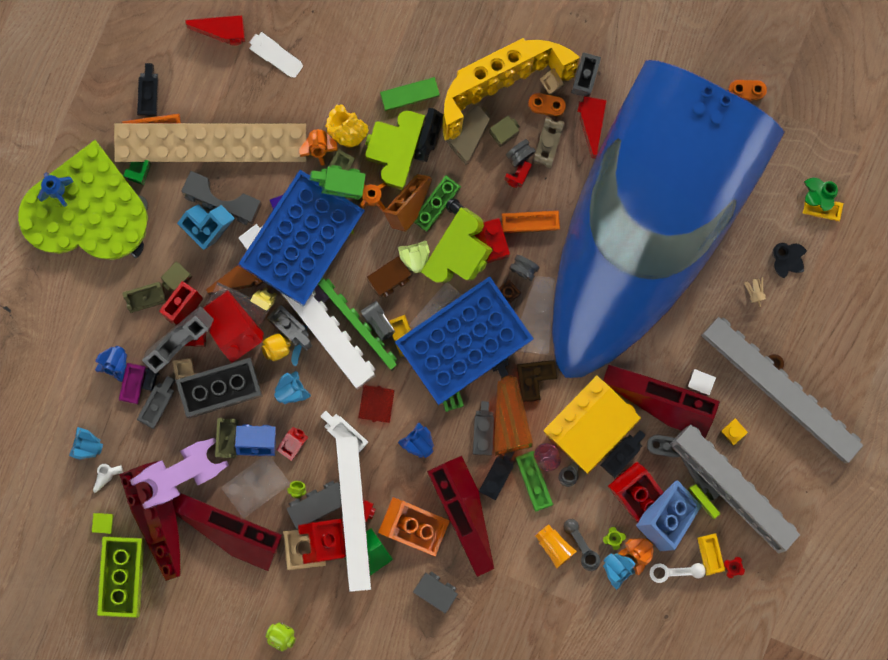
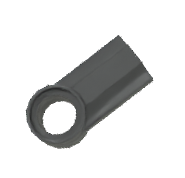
(376, 318)

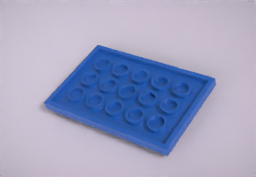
(301, 238)
(464, 340)

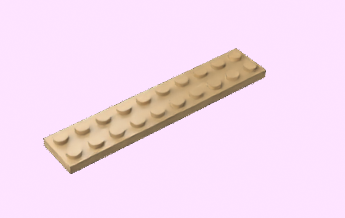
(208, 142)

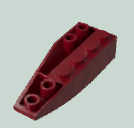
(664, 401)
(464, 509)
(156, 523)
(229, 532)

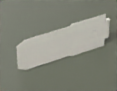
(272, 52)

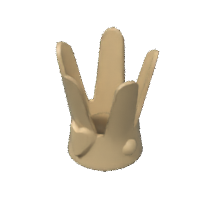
(758, 294)

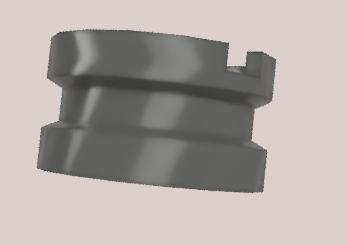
(520, 153)
(524, 267)

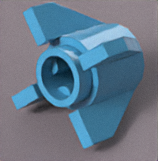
(290, 389)
(85, 445)
(618, 569)

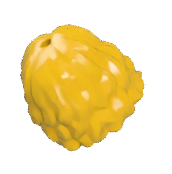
(345, 127)

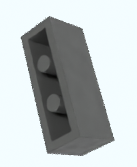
(316, 504)

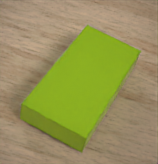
(704, 501)

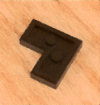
(530, 374)

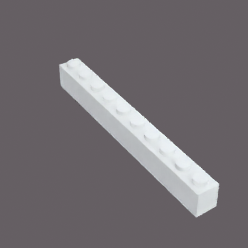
(326, 331)

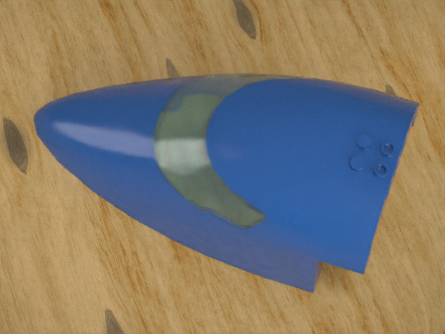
(653, 210)

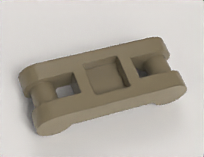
(548, 142)

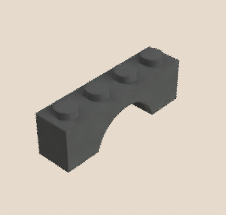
(198, 188)
(188, 329)

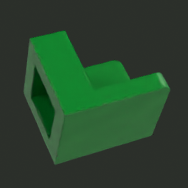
(137, 172)

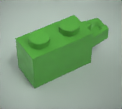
(340, 182)

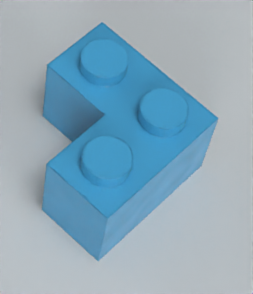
(205, 227)

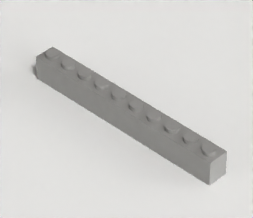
(782, 390)

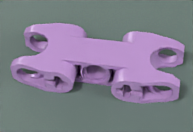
(165, 480)

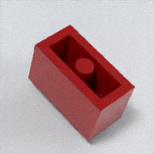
(181, 303)

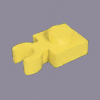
(263, 299)

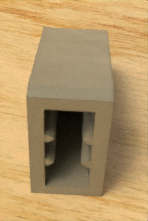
(473, 128)

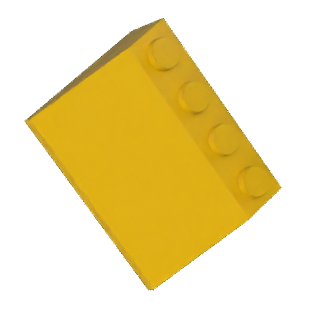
(591, 424)

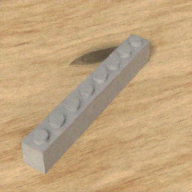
(735, 489)

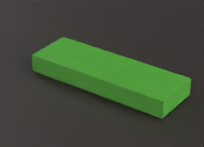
(409, 94)
(534, 481)

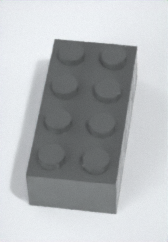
(219, 388)

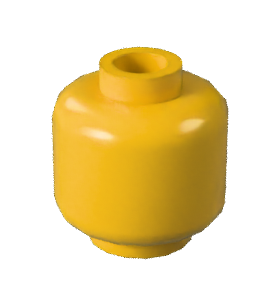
(275, 347)

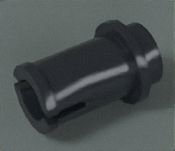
(453, 206)
(150, 380)

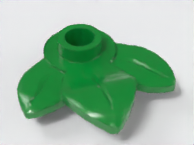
(818, 193)

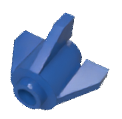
(54, 187)
(112, 362)
(418, 442)

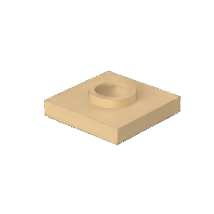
(293, 557)

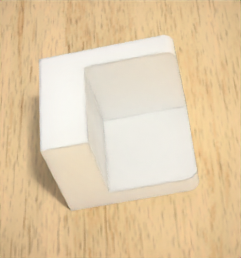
(701, 382)

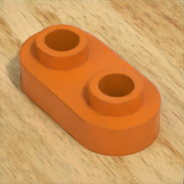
(748, 91)
(546, 106)

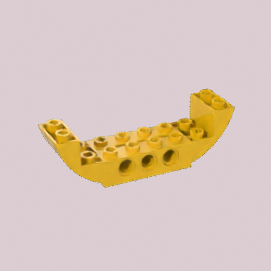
(500, 71)

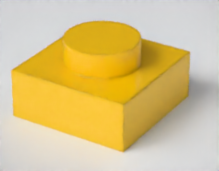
(734, 431)

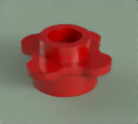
(733, 572)

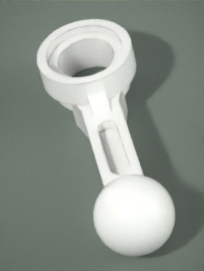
(697, 571)

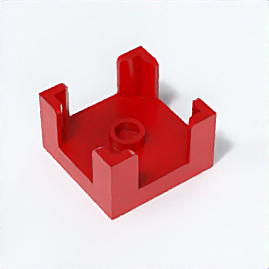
(326, 540)

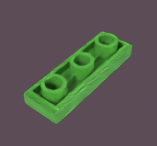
(443, 193)

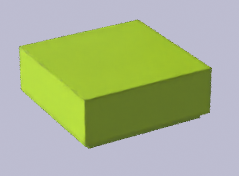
(102, 523)

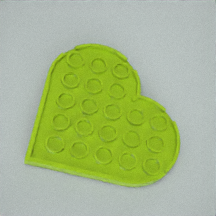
(100, 215)

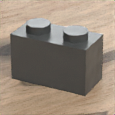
(586, 75)
(435, 592)

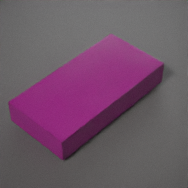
(132, 383)

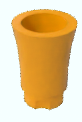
(555, 546)

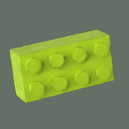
(120, 577)

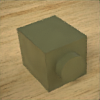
(504, 130)
(175, 276)

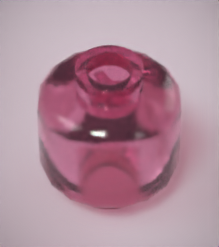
(547, 457)

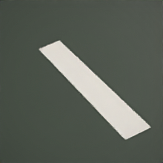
(353, 514)

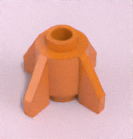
(318, 144)
(373, 201)
(640, 551)

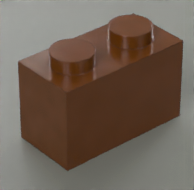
(389, 277)

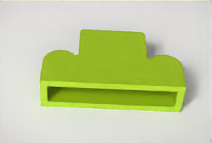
(395, 147)
(459, 250)

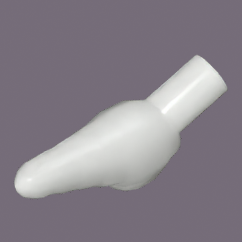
(105, 474)

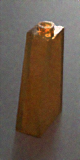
(511, 424)

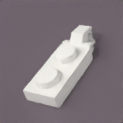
(340, 429)

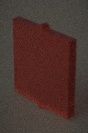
(376, 404)

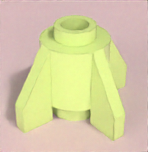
(414, 256)

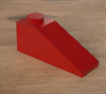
(225, 29)
(591, 119)

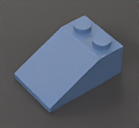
(669, 517)

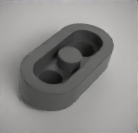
(664, 449)

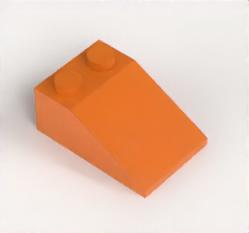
(413, 526)

